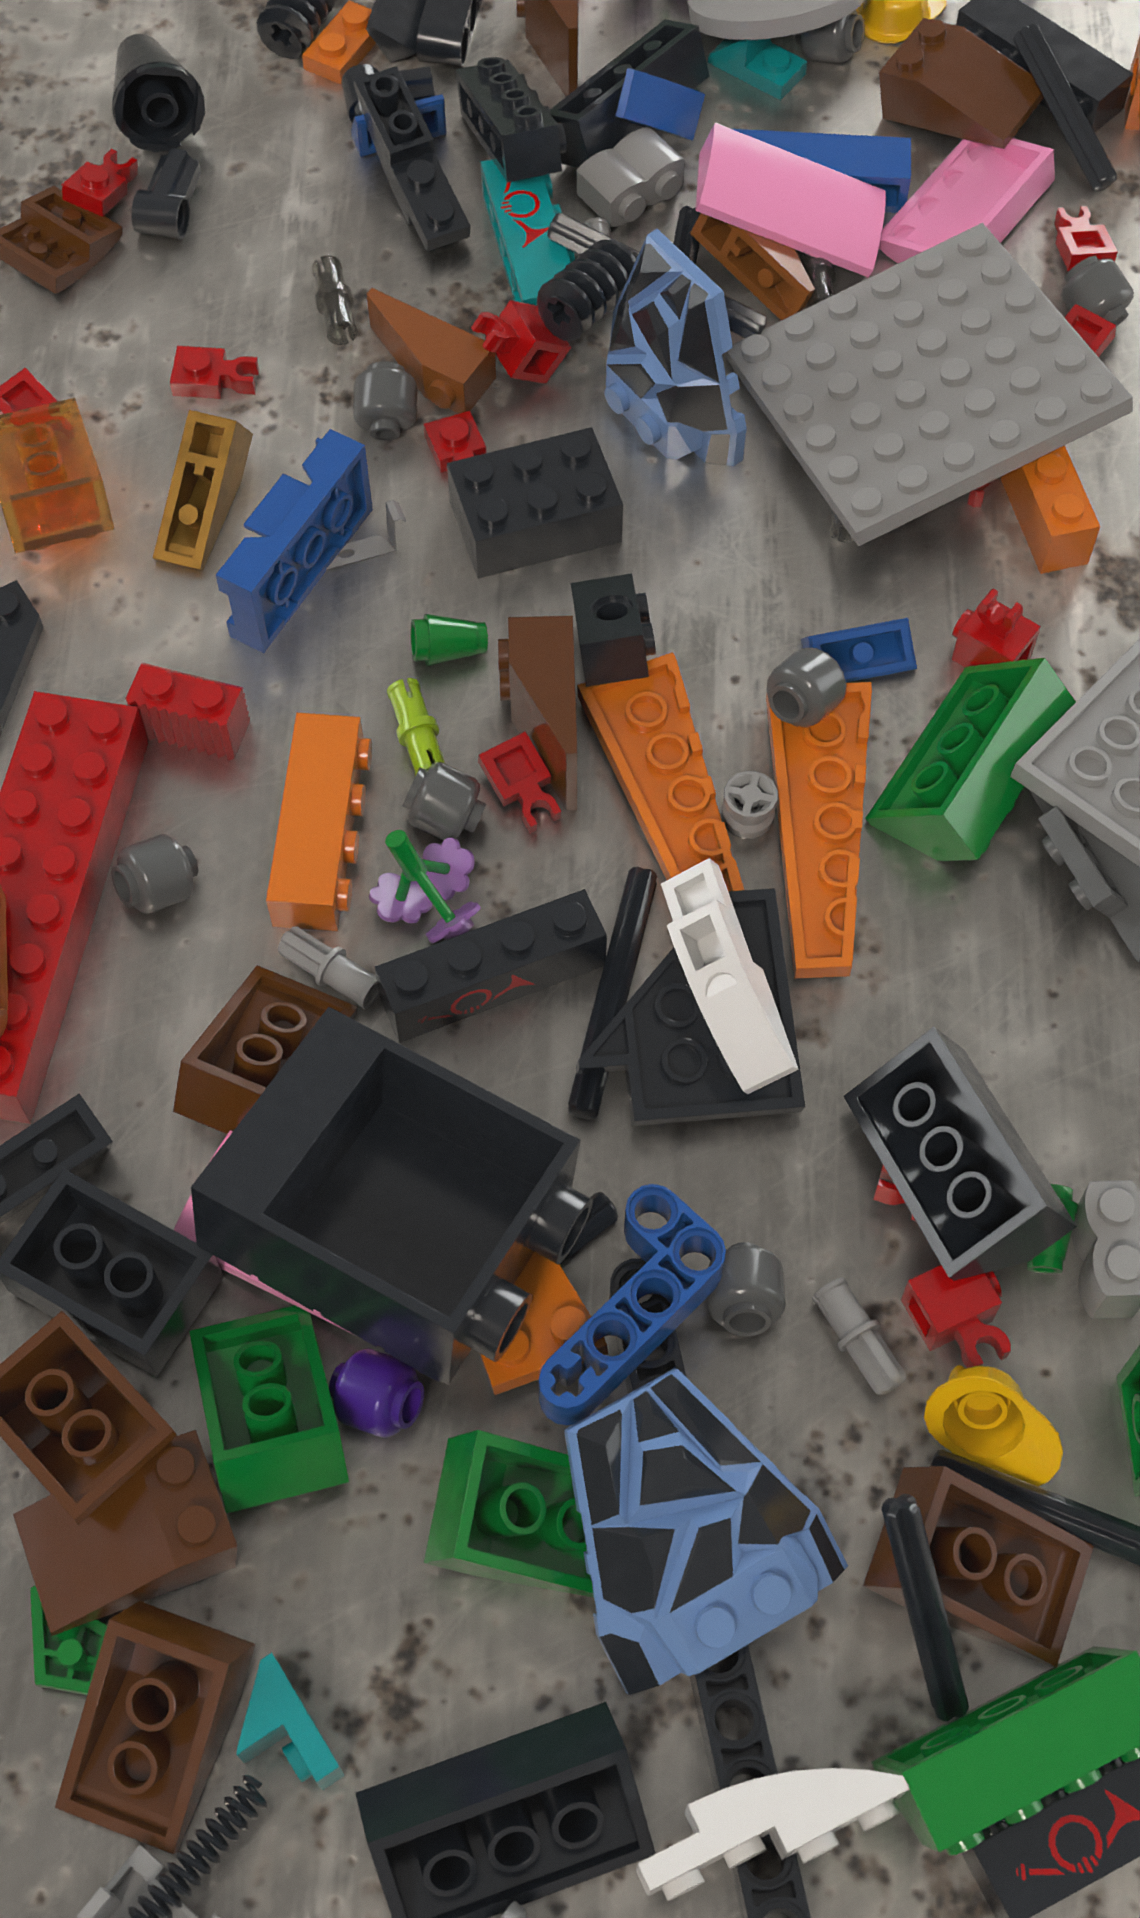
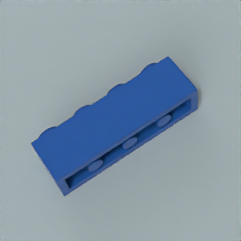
(871, 159)

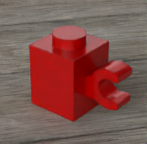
(522, 342)
(994, 634)
(957, 1311)

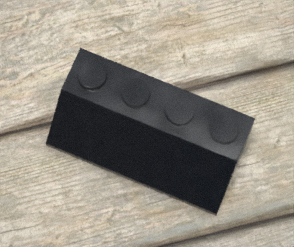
(957, 1159)
(507, 1820)

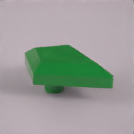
(67, 1658)

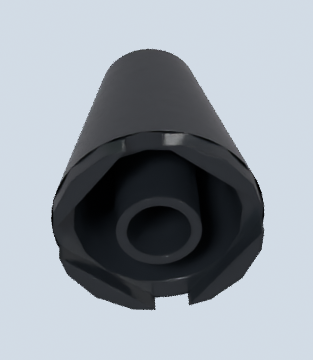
(154, 96)

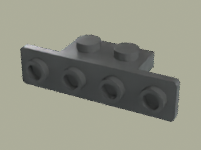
(1101, 873)

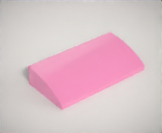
(970, 189)
(790, 200)

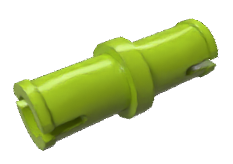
(416, 728)

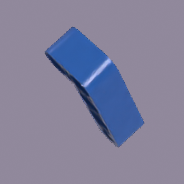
(623, 1315)

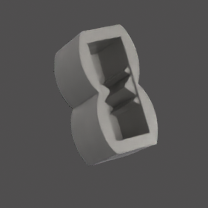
(630, 177)
(1110, 1248)

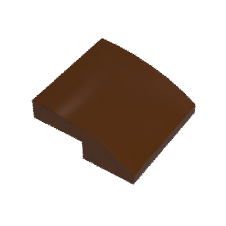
(56, 240)

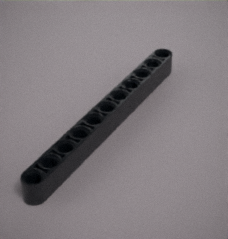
(726, 1690)

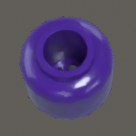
(376, 1393)

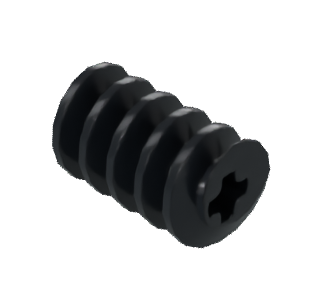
(291, 24)
(585, 289)

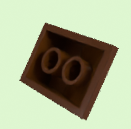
(553, 34)
(956, 86)
(540, 683)
(248, 1047)
(75, 1418)
(139, 1544)
(995, 1564)
(153, 1724)

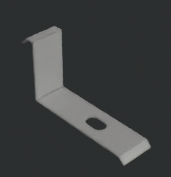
(373, 545)

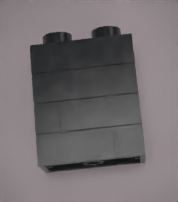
(392, 1197)

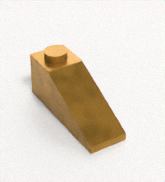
(202, 488)

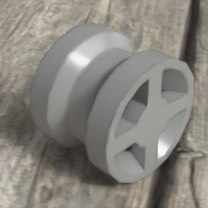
(747, 791)

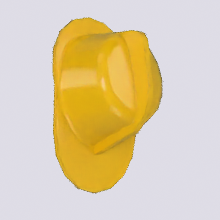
(895, 19)
(991, 1423)

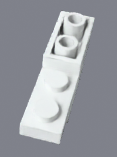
(725, 978)
(792, 1807)

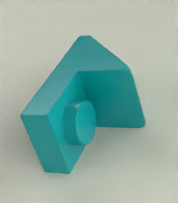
(760, 65)
(278, 1712)

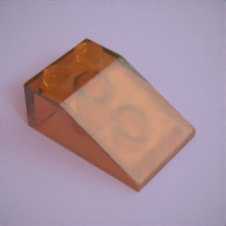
(50, 477)

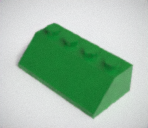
(959, 770)
(1019, 1749)

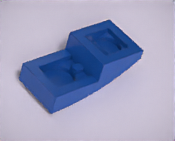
(660, 104)

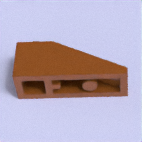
(760, 264)
(442, 358)

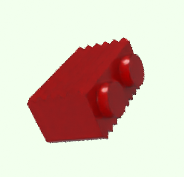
(190, 710)

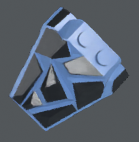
(669, 360)
(688, 1533)

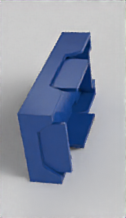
(300, 539)

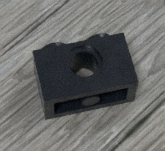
(612, 629)

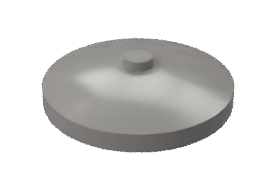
(766, 17)

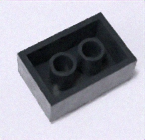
(535, 502)
(110, 1271)

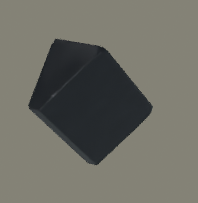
(395, 26)

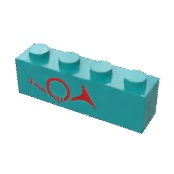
(520, 224)

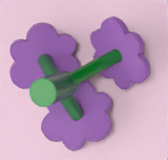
(438, 874)

